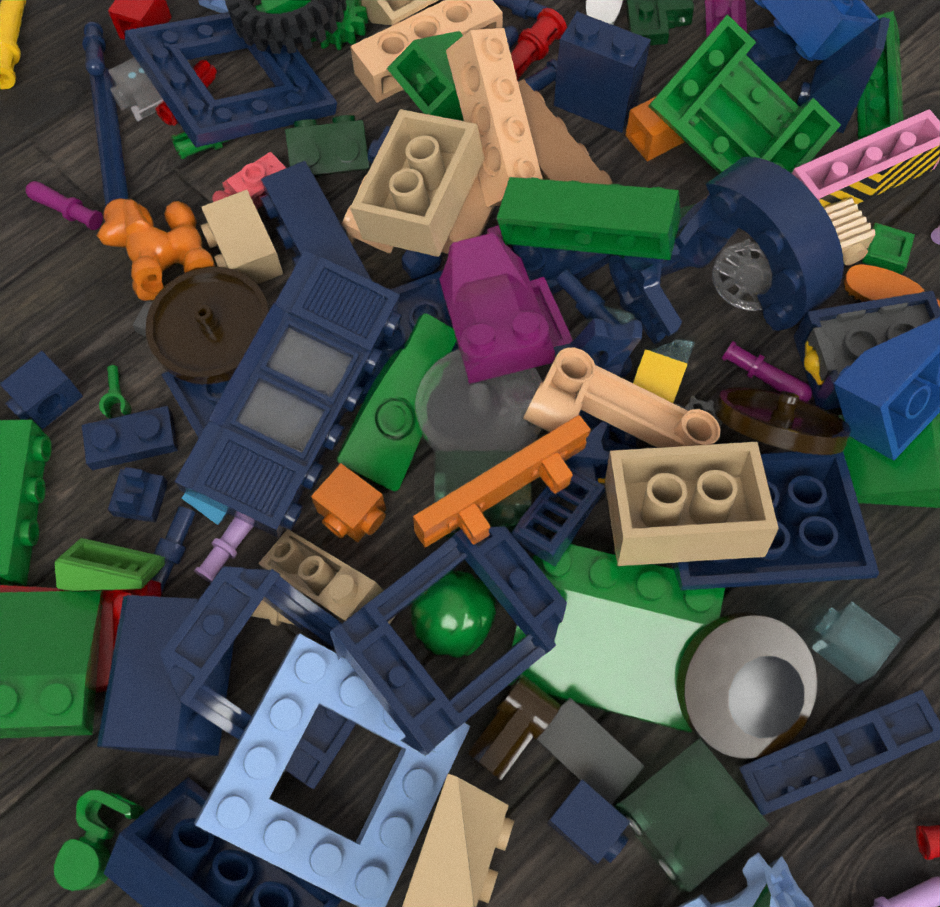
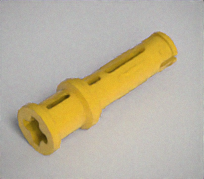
(10, 22)

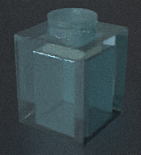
(854, 641)

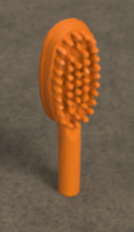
(877, 283)

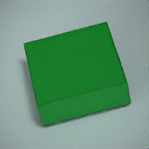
(889, 248)

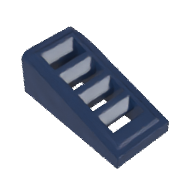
(553, 549)

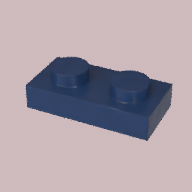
(129, 438)

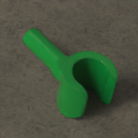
(114, 394)

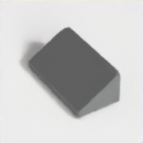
(590, 751)

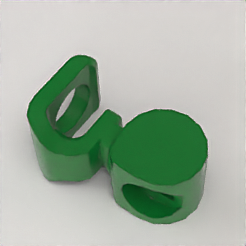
(84, 860)

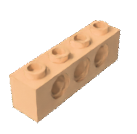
(378, 51)
(493, 101)

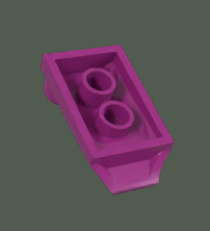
(493, 309)

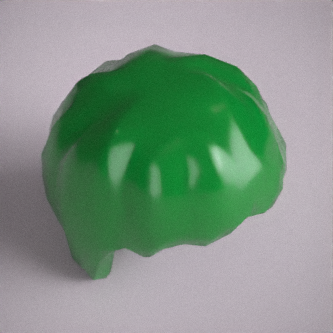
(454, 615)

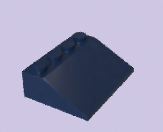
(817, 534)

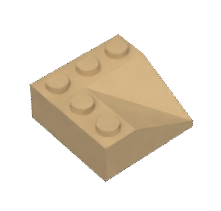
(459, 848)

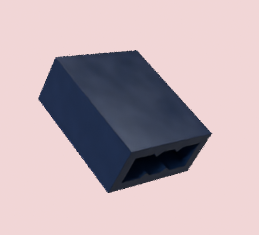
(600, 71)

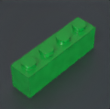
(590, 217)

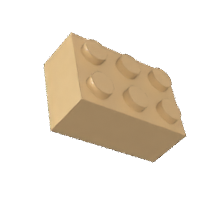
(418, 182)
(689, 504)

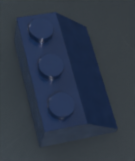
(140, 701)

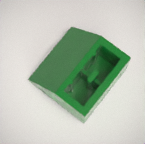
(427, 76)

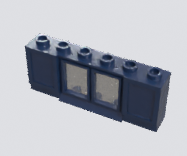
(291, 395)

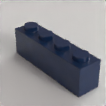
(307, 218)

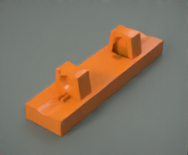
(465, 505)

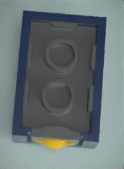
(840, 334)

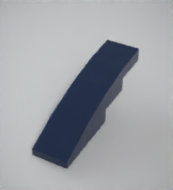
(841, 752)

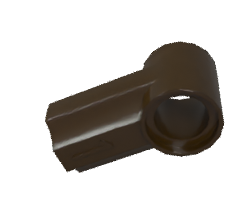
(520, 717)

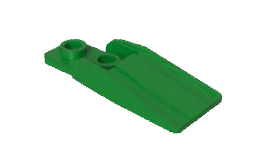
(387, 422)

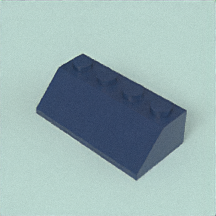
(176, 864)

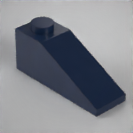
(844, 75)

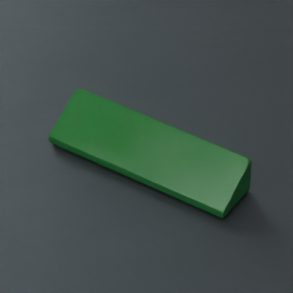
(882, 97)

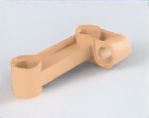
(579, 384)

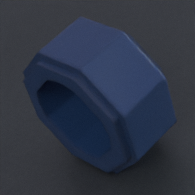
(419, 264)

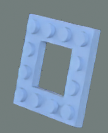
(247, 817)

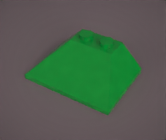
(736, 111)

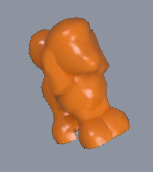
(150, 248)

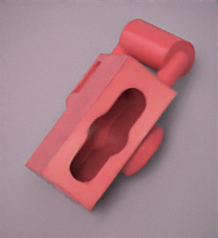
(250, 179)

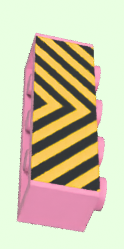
(875, 161)

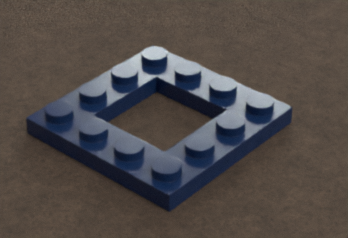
(164, 54)

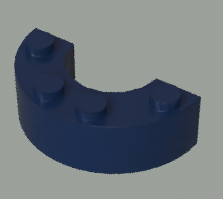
(789, 230)

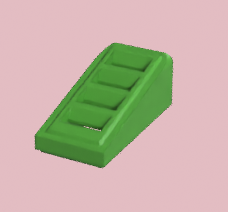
(105, 567)

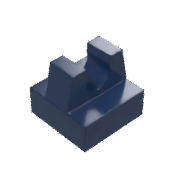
(138, 495)

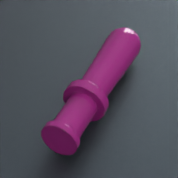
(71, 208)
(766, 372)

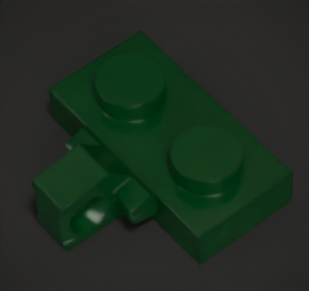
(656, 17)

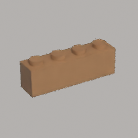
(556, 150)

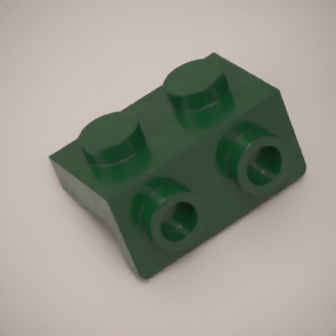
(329, 147)

